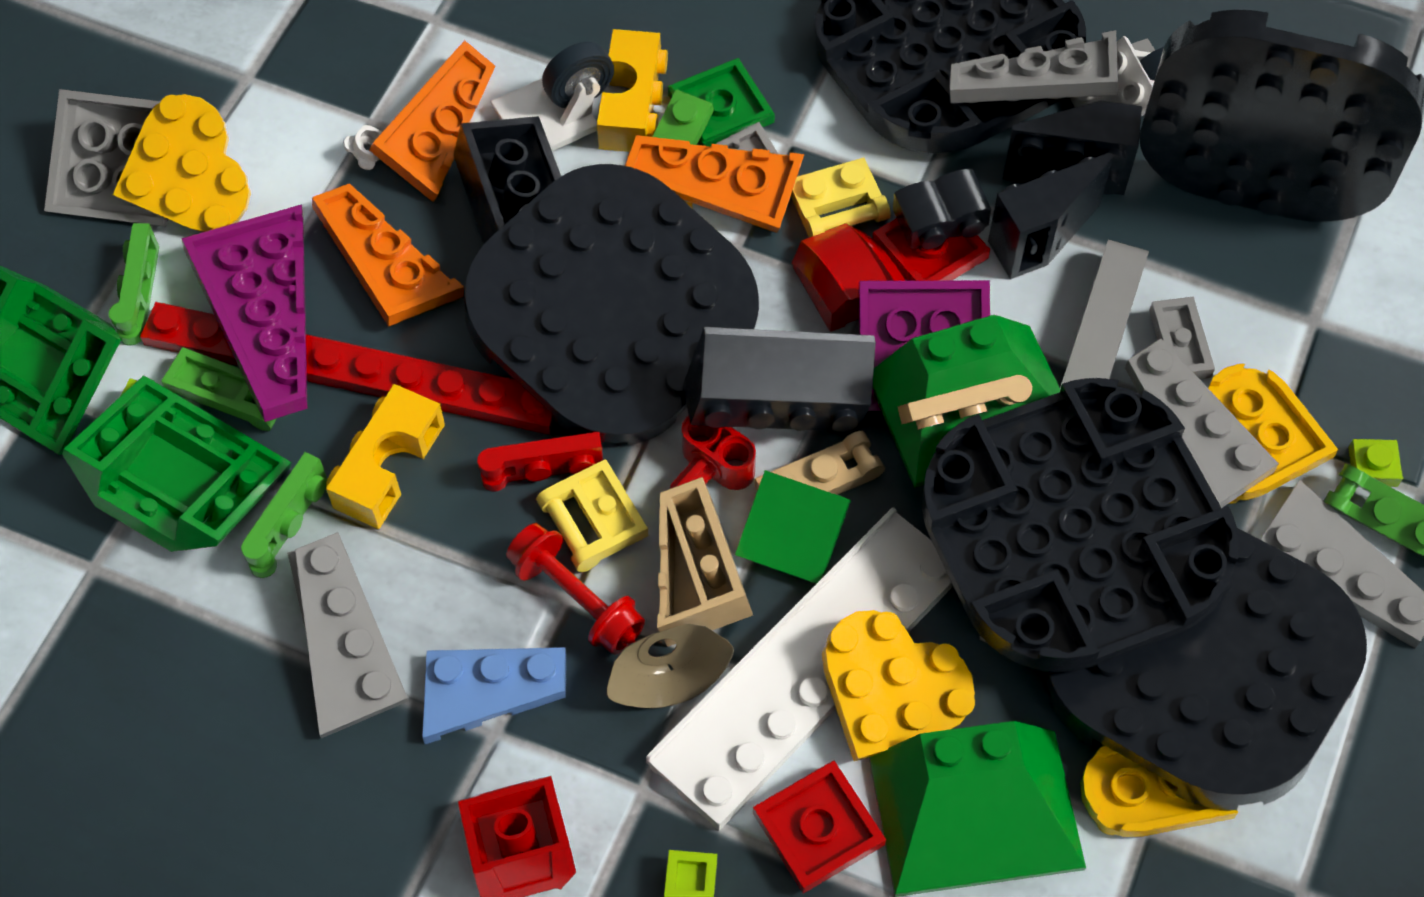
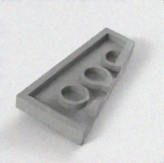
(1063, 72)
(1217, 440)
(1325, 541)
(345, 648)

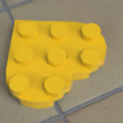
(183, 167)
(1276, 421)
(890, 685)
(1136, 801)

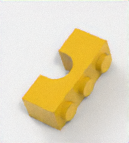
(637, 66)
(398, 424)

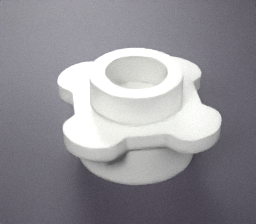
(356, 143)

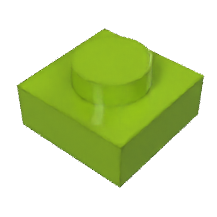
(1377, 459)
(690, 874)

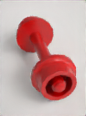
(535, 552)

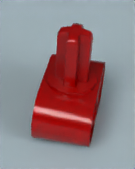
(710, 457)

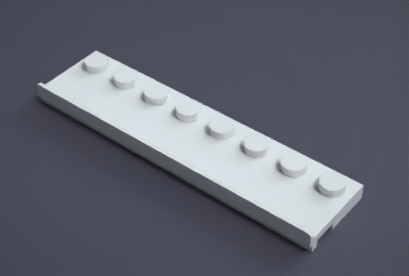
(780, 687)

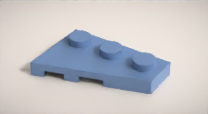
(487, 683)

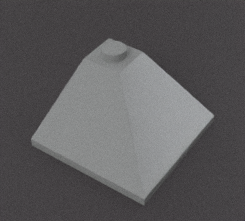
(90, 153)

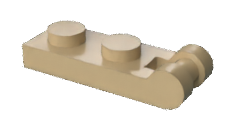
(967, 401)
(827, 467)

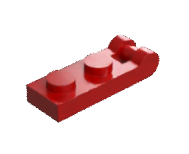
(538, 459)

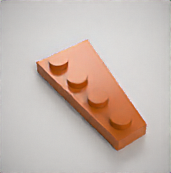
(425, 133)
(730, 181)
(383, 259)

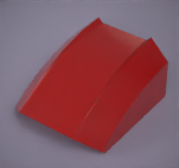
(834, 265)
(517, 840)

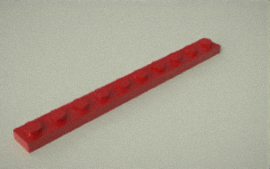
(365, 370)

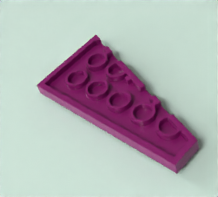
(258, 297)

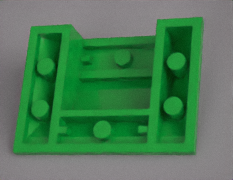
(48, 359)
(951, 362)
(171, 468)
(975, 808)

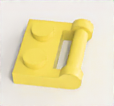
(837, 189)
(605, 508)

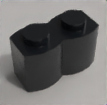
(942, 209)

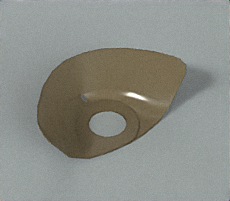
(648, 681)

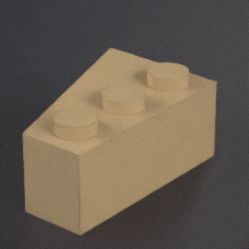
(696, 565)

